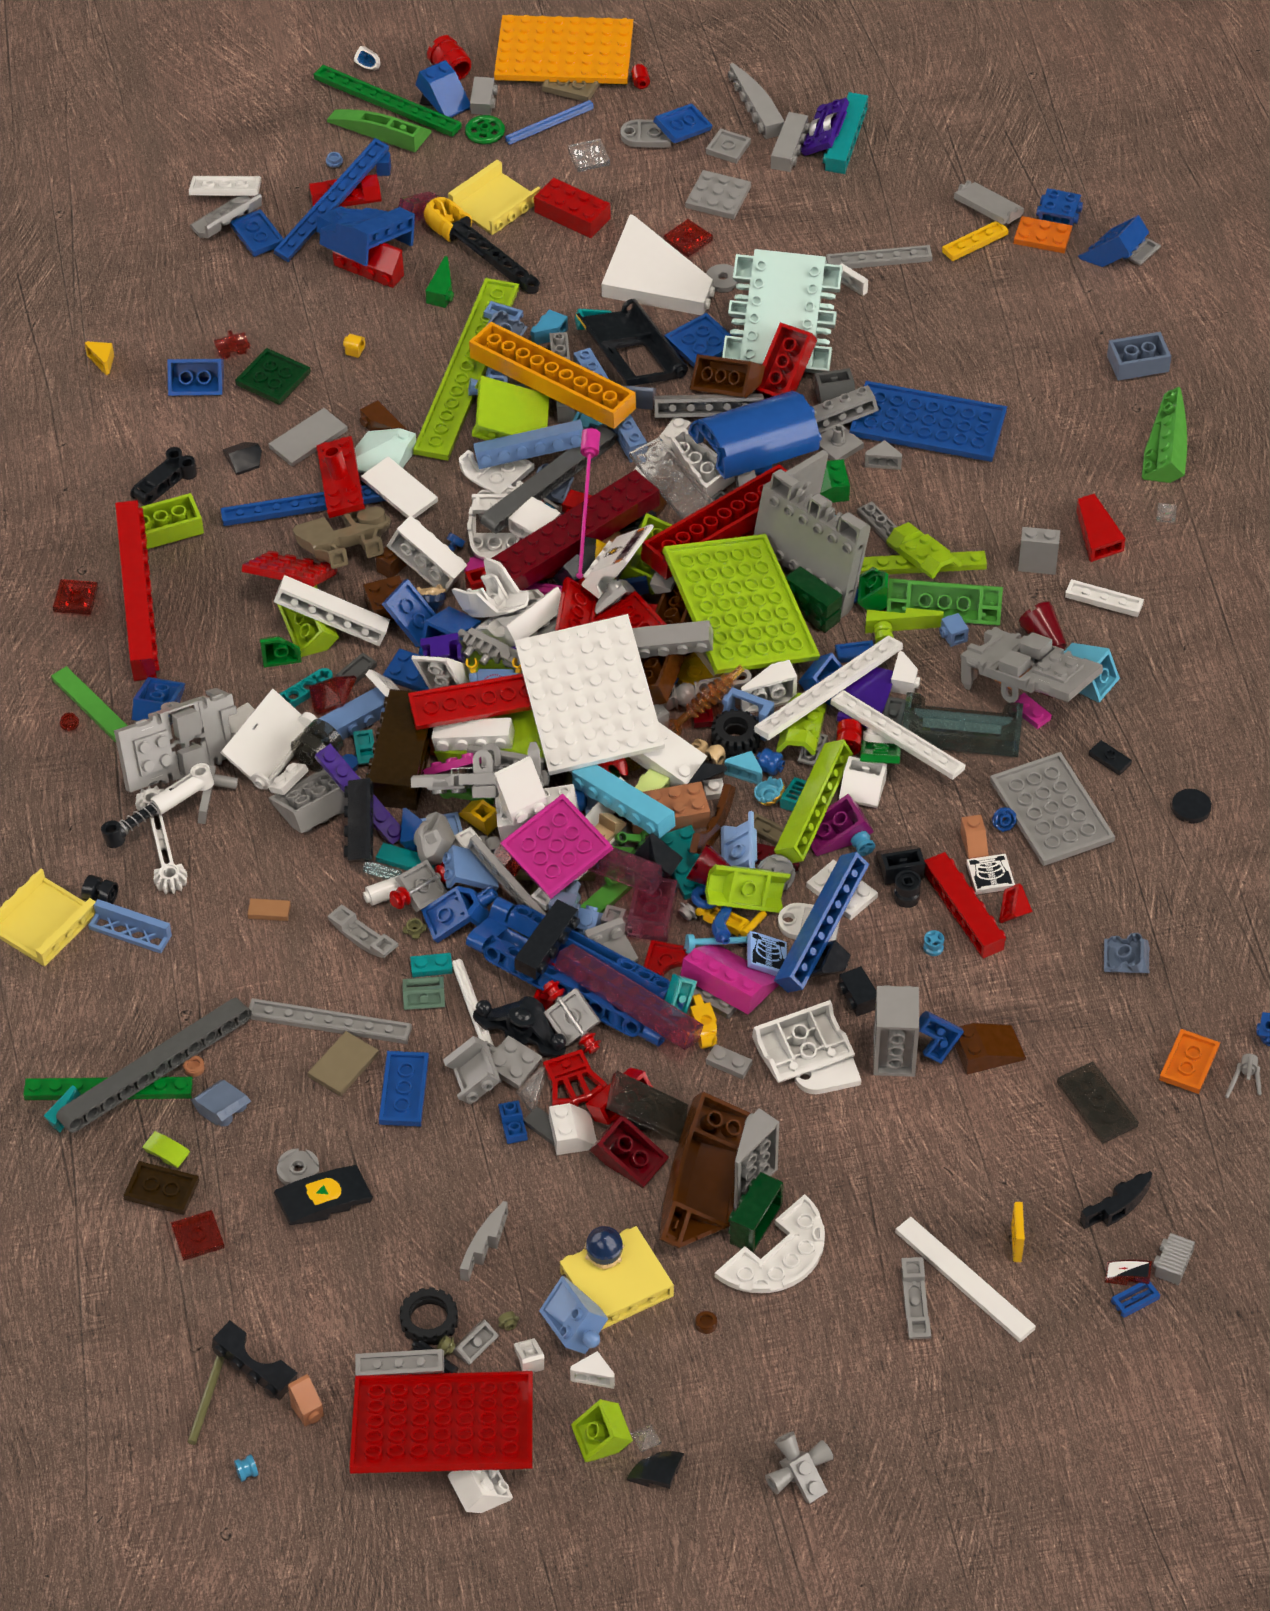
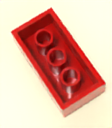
(572, 207)
(786, 360)

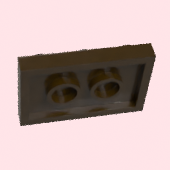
(161, 1187)

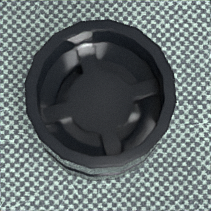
(96, 888)
(907, 889)

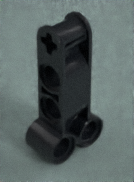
(165, 476)

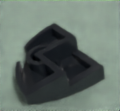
(657, 1469)

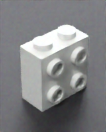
(531, 517)

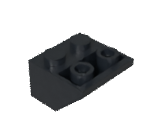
(900, 859)

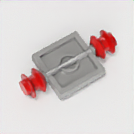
(419, 886)
(572, 1016)

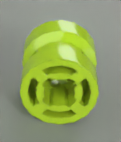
(882, 630)

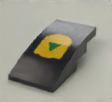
(322, 1195)

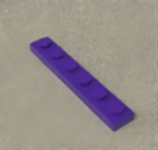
(341, 774)

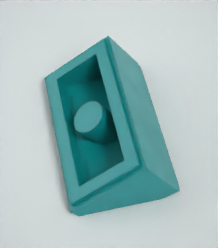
(680, 990)

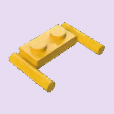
(735, 923)

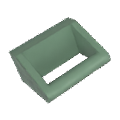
(425, 995)

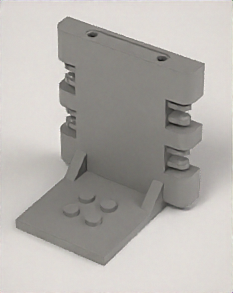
(808, 533)

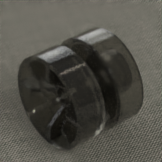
(313, 740)

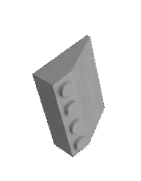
(311, 801)
(756, 1151)

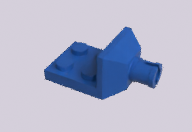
(457, 909)

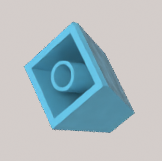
(1105, 681)

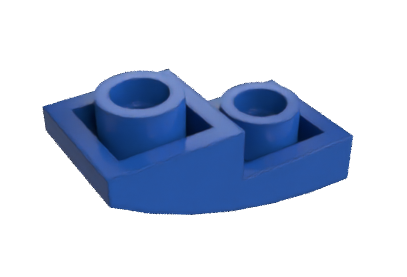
(512, 1122)

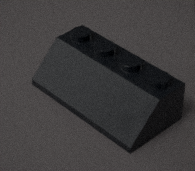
(360, 820)

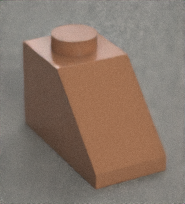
(974, 836)
(305, 1400)

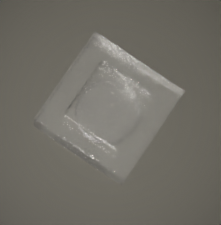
(1166, 513)

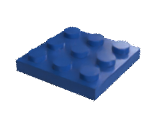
(698, 336)

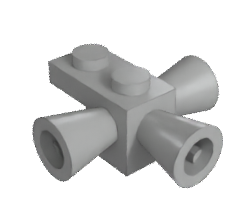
(800, 1468)

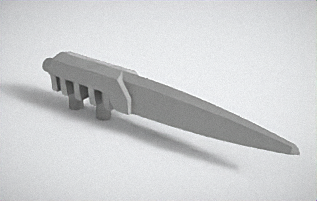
(488, 647)

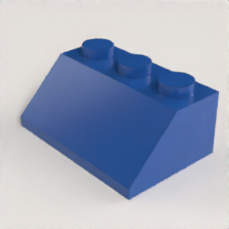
(195, 376)

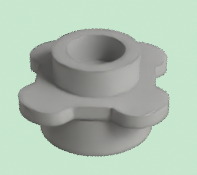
(687, 911)

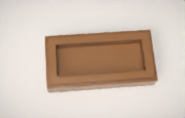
(269, 909)

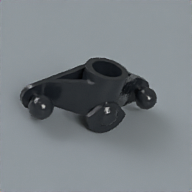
(523, 1022)

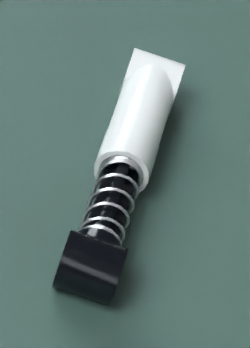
(197, 780)

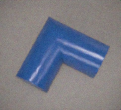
(943, 1035)

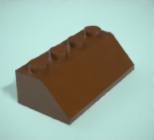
(726, 376)

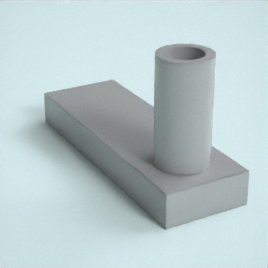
(220, 781)

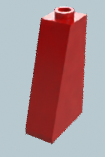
(1098, 529)

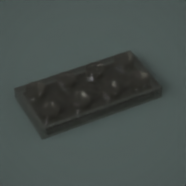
(1097, 1102)
(647, 1106)

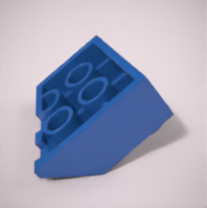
(1117, 243)

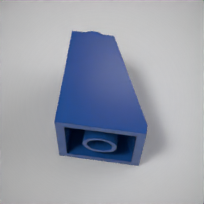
(448, 622)

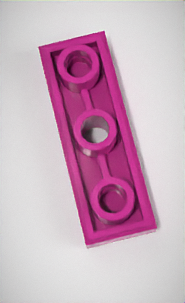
(439, 768)

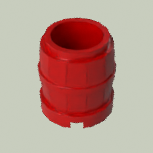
(448, 49)

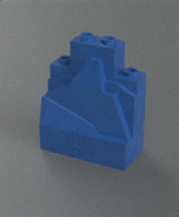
(356, 230)

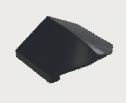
(243, 457)
(707, 771)

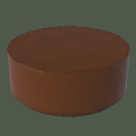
(706, 1322)

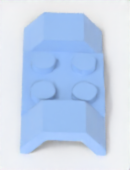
(740, 843)

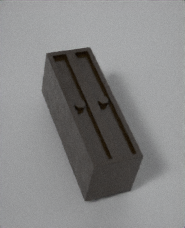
(398, 753)

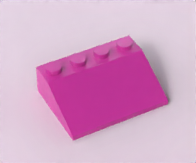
(728, 977)

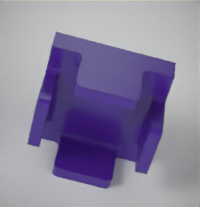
(444, 646)

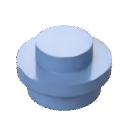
(334, 159)

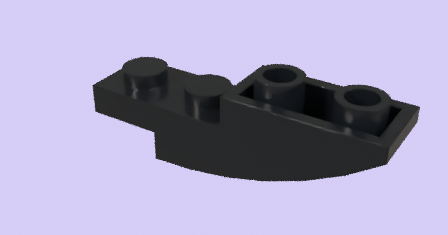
(1124, 1200)

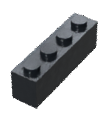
(547, 939)

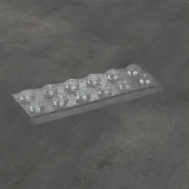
(670, 477)

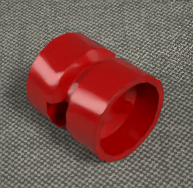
(851, 732)

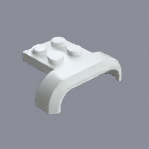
(498, 478)

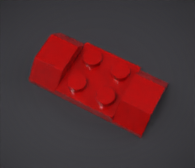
(365, 192)

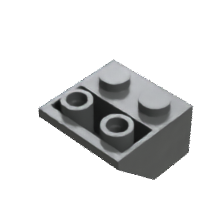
(833, 384)

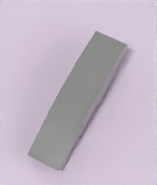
(486, 1237)

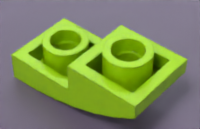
(166, 1149)

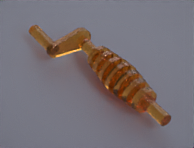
(703, 700)

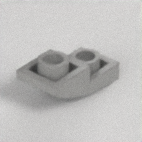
(806, 758)

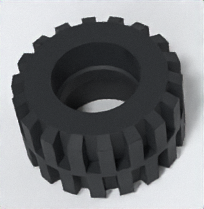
(735, 723)

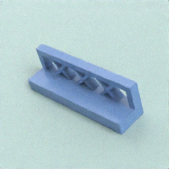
(130, 919)

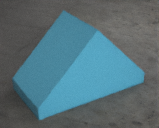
(744, 768)

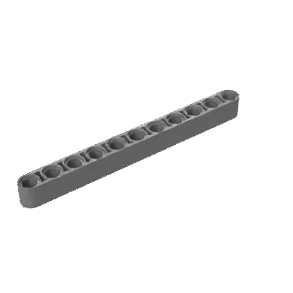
(544, 482)
(153, 1065)

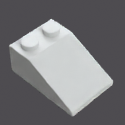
(441, 671)
(774, 684)
(520, 791)

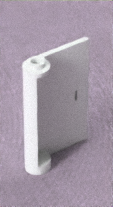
(266, 749)

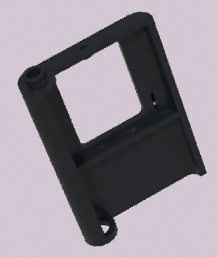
(631, 329)

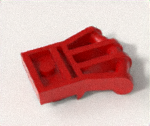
(570, 1068)

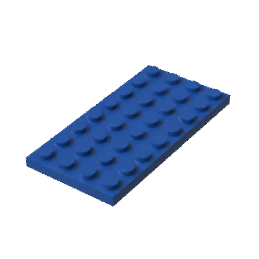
(932, 422)

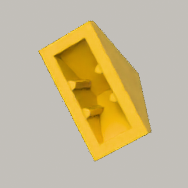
(100, 354)

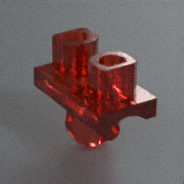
(232, 343)

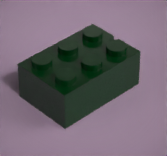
(815, 599)
(755, 1211)

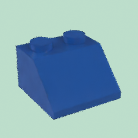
(820, 670)

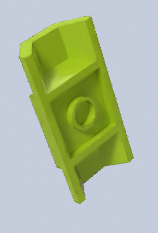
(920, 549)
(804, 731)
(745, 888)

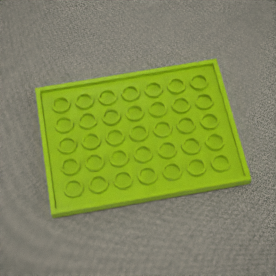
(745, 599)

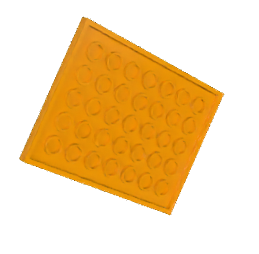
(564, 49)

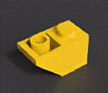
(480, 815)

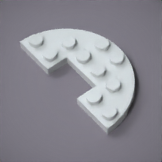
(788, 1261)

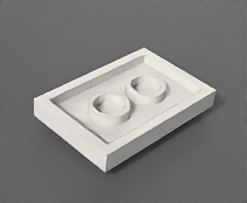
(860, 900)

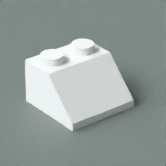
(571, 1128)

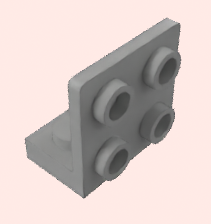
(613, 937)

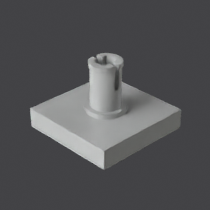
(840, 443)

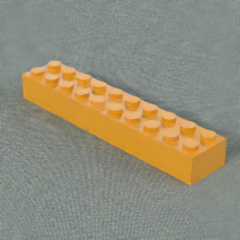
(552, 375)

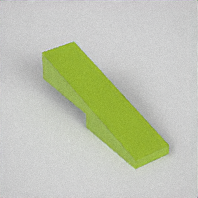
(910, 620)

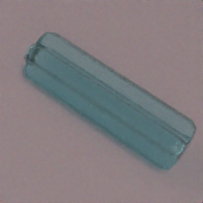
(380, 870)

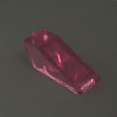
(417, 203)

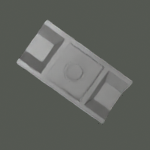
(238, 206)

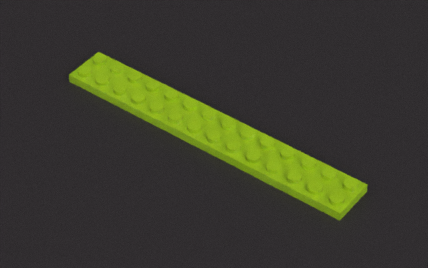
(452, 399)

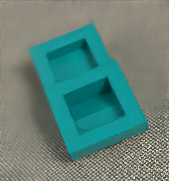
(364, 746)

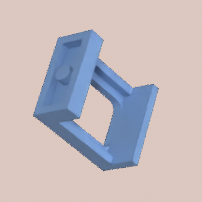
(765, 707)

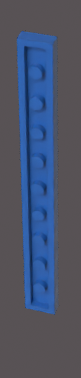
(331, 199)
(284, 507)

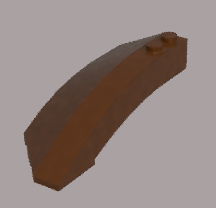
(703, 1172)

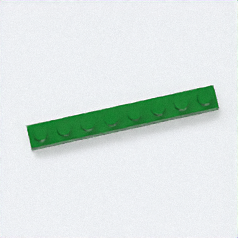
(56, 1087)

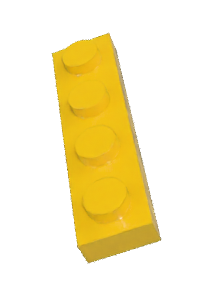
(974, 240)

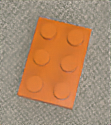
(1043, 234)
(1189, 1061)

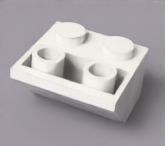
(863, 781)
(480, 1489)

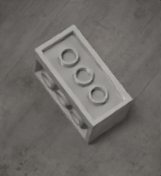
(896, 1031)

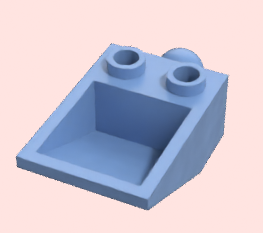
(573, 1316)

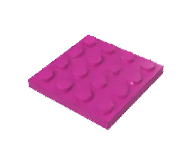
(556, 846)

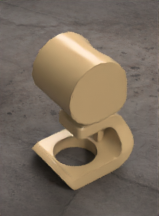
(713, 752)

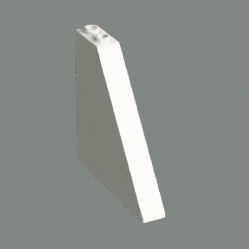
(655, 273)

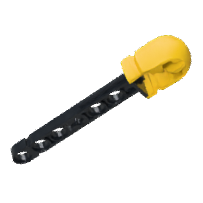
(453, 223)

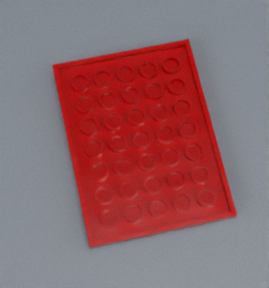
(442, 1422)

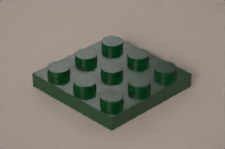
(272, 376)

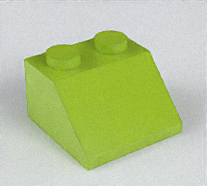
(601, 1431)

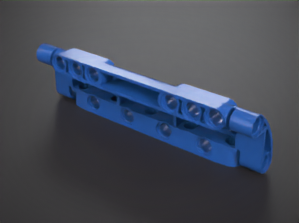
(502, 945)

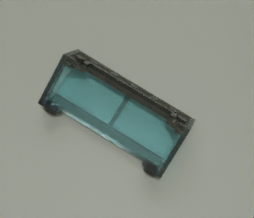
(965, 729)

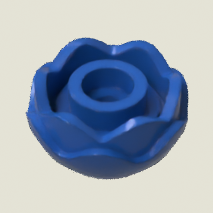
(1008, 823)

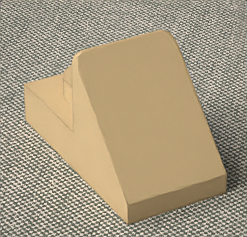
(609, 825)

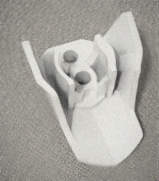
(501, 593)

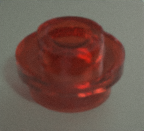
(69, 721)

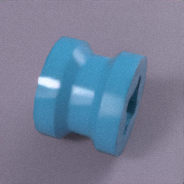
(863, 843)
(931, 938)
(246, 1468)

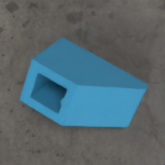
(549, 323)

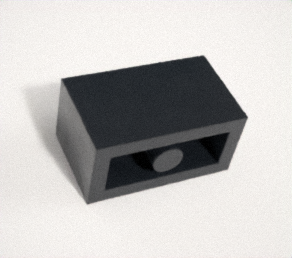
(858, 991)

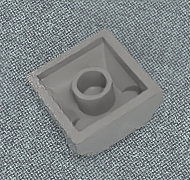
(615, 592)

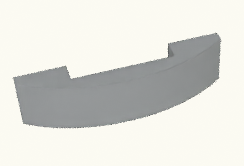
(360, 934)
(915, 1298)

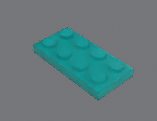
(680, 842)

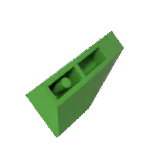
(382, 127)
(1167, 443)

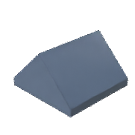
(644, 396)

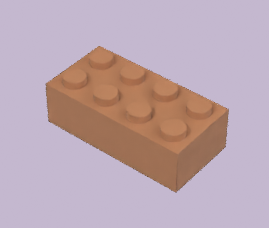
(686, 801)

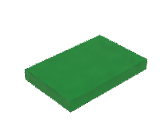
(880, 752)

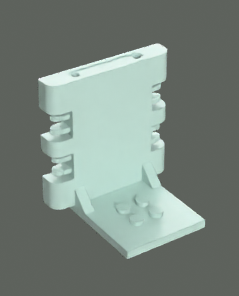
(786, 291)

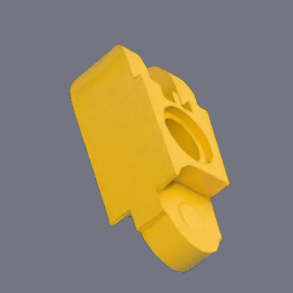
(704, 1014)

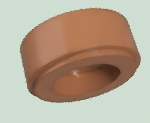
(194, 1066)

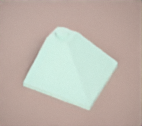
(380, 444)

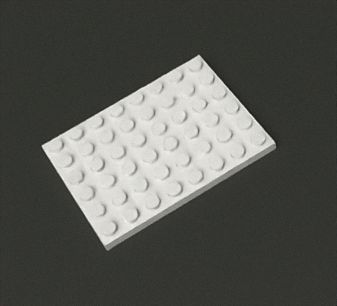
(589, 694)

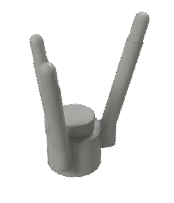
(1248, 1066)

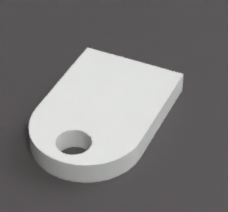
(799, 914)
(831, 1078)

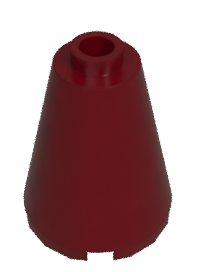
(1043, 622)
(704, 863)

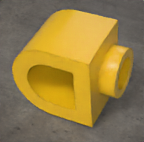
(354, 345)

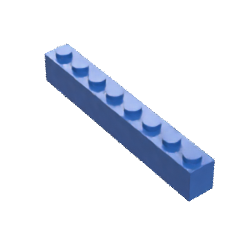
(821, 922)

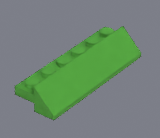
(973, 602)

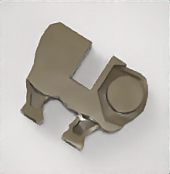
(331, 545)

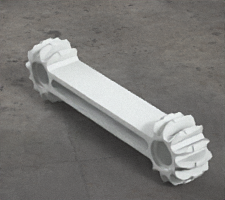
(169, 876)

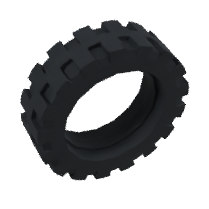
(425, 1297)

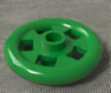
(485, 129)

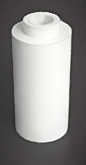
(380, 891)

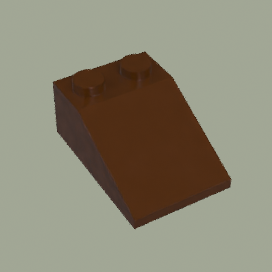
(988, 1047)

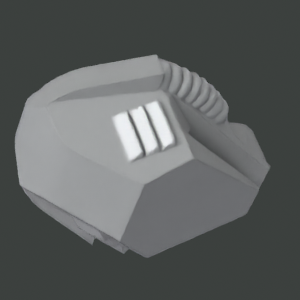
(433, 838)

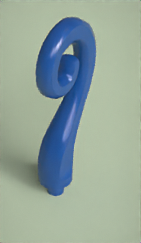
(719, 927)

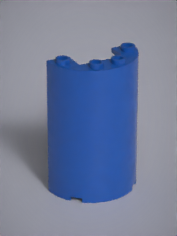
(759, 433)

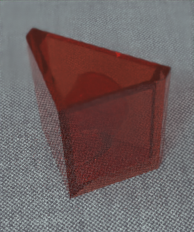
(331, 693)

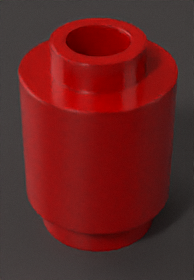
(640, 76)

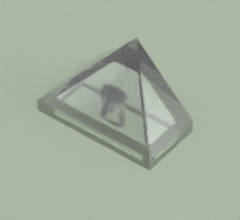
(532, 1088)

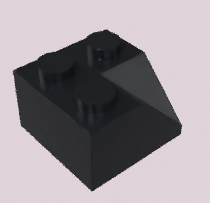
(657, 851)

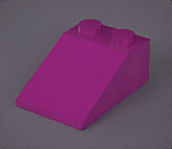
(839, 826)

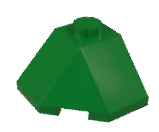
(873, 589)
(279, 651)

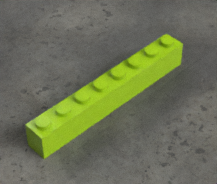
(813, 801)

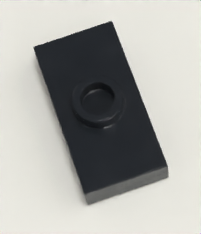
(1110, 757)

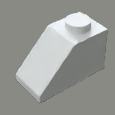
(904, 675)

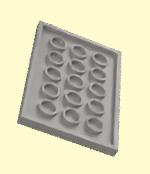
(1052, 808)

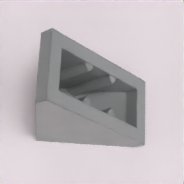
(883, 457)

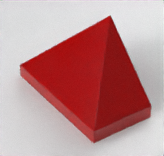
(1014, 903)

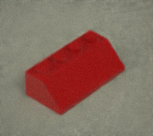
(383, 266)

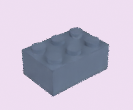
(1139, 356)

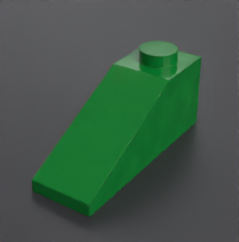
(440, 287)

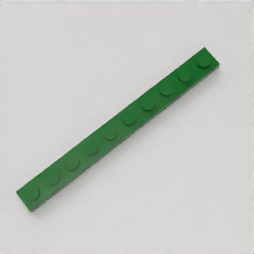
(387, 100)

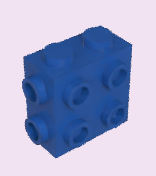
(1060, 207)

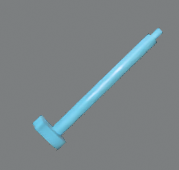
(691, 941)

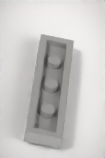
(400, 1362)

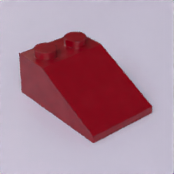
(629, 1152)

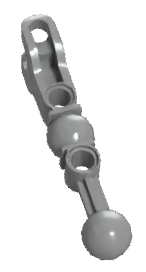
(686, 691)

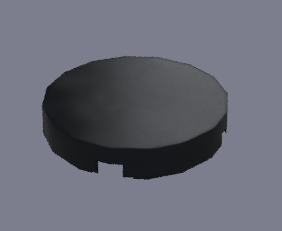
(1191, 805)

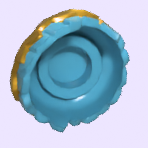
(769, 791)

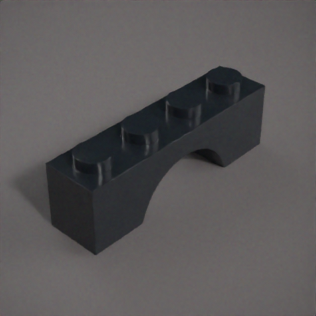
(271, 1376)

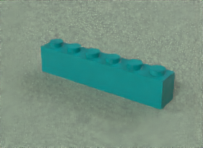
(840, 153)

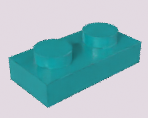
(431, 965)

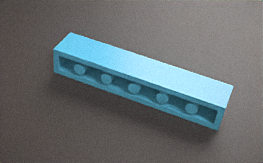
(624, 799)

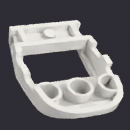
(487, 544)

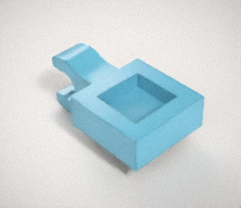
(587, 422)

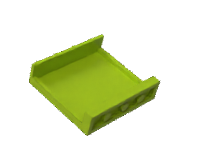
(508, 409)

